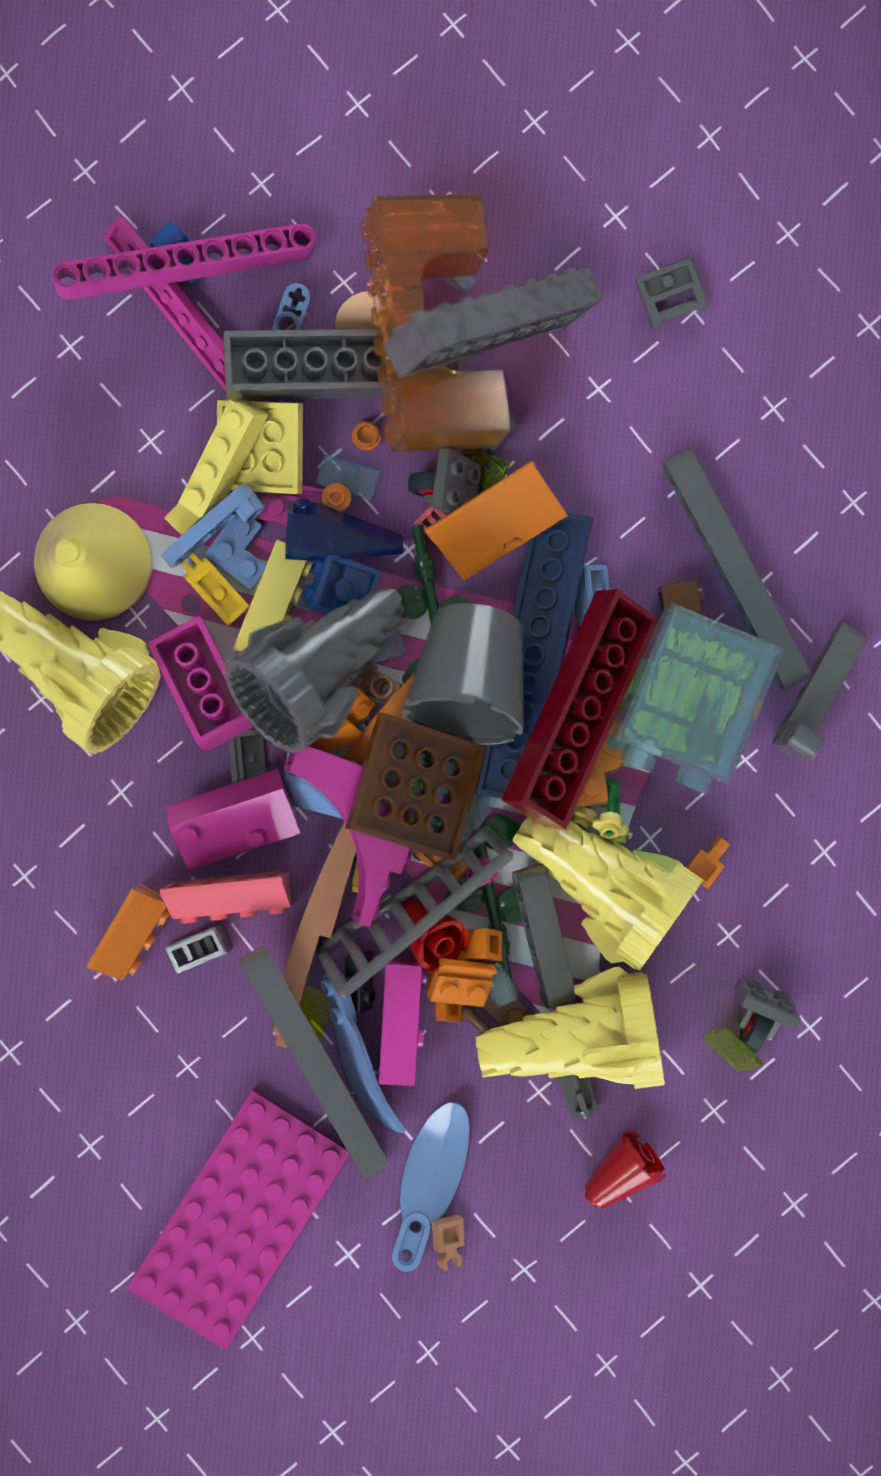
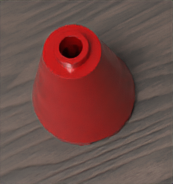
(442, 940)
(624, 1171)

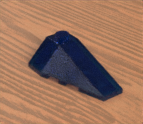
(321, 531)

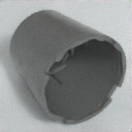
(470, 675)

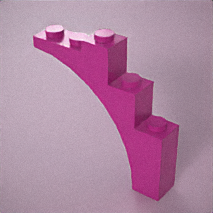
(375, 857)

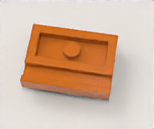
(461, 982)

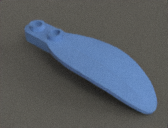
(356, 1059)
(430, 1179)

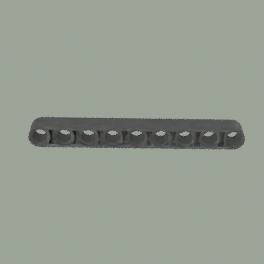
(733, 564)
(313, 1061)

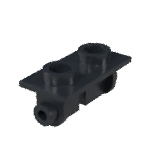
(365, 995)

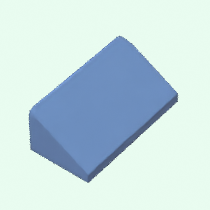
(592, 580)

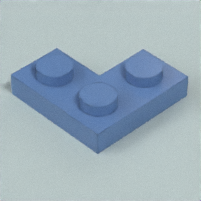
(231, 555)

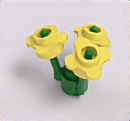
(609, 823)

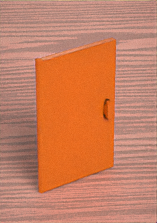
(491, 521)

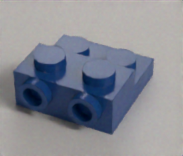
(338, 583)

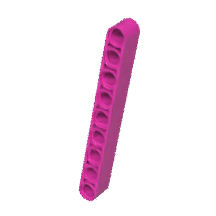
(174, 271)

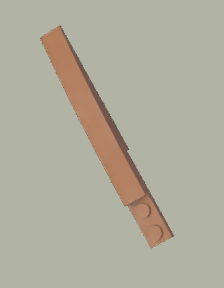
(319, 916)

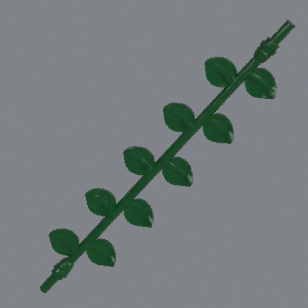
(415, 605)

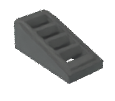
(217, 943)

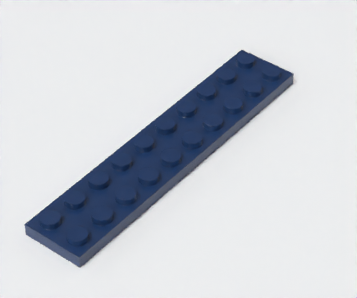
(546, 612)

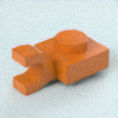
(706, 864)

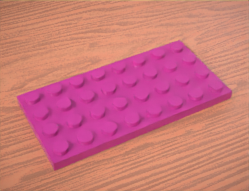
(239, 1219)

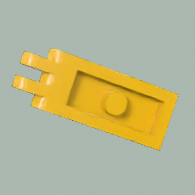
(215, 589)

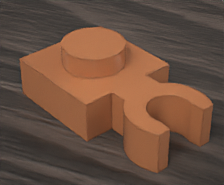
(447, 1237)

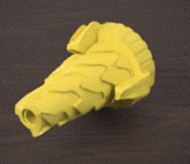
(94, 684)
(625, 892)
(602, 1037)

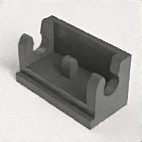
(247, 755)

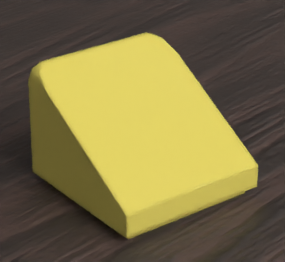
(181, 518)

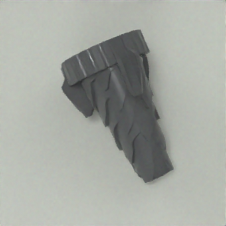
(297, 675)

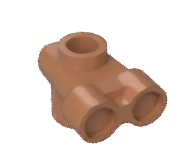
(372, 681)

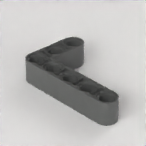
(798, 730)

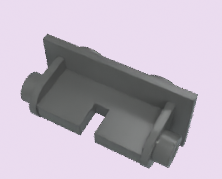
(578, 1096)

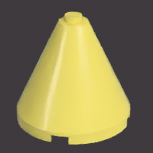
(93, 562)

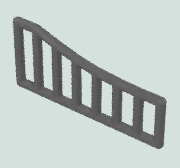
(412, 930)

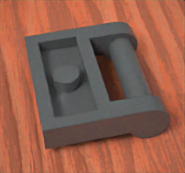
(669, 283)

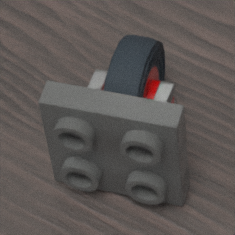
(448, 483)
(763, 1013)

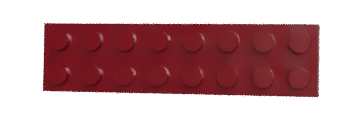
(580, 709)

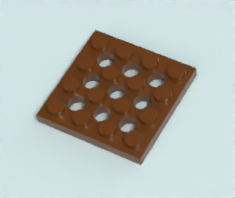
(372, 787)

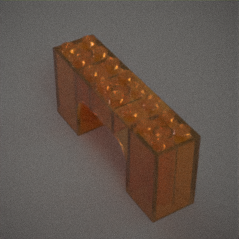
(408, 243)

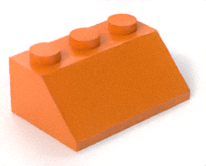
(130, 933)

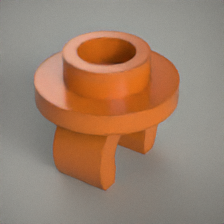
(336, 496)

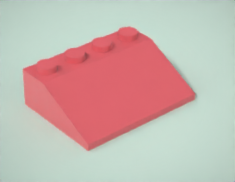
(227, 895)

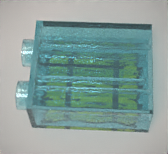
(695, 698)

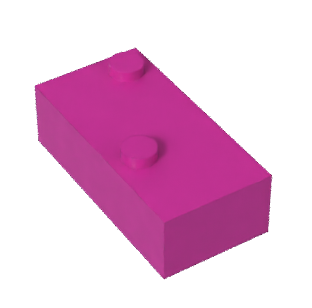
(198, 684)
(233, 819)
(401, 1021)

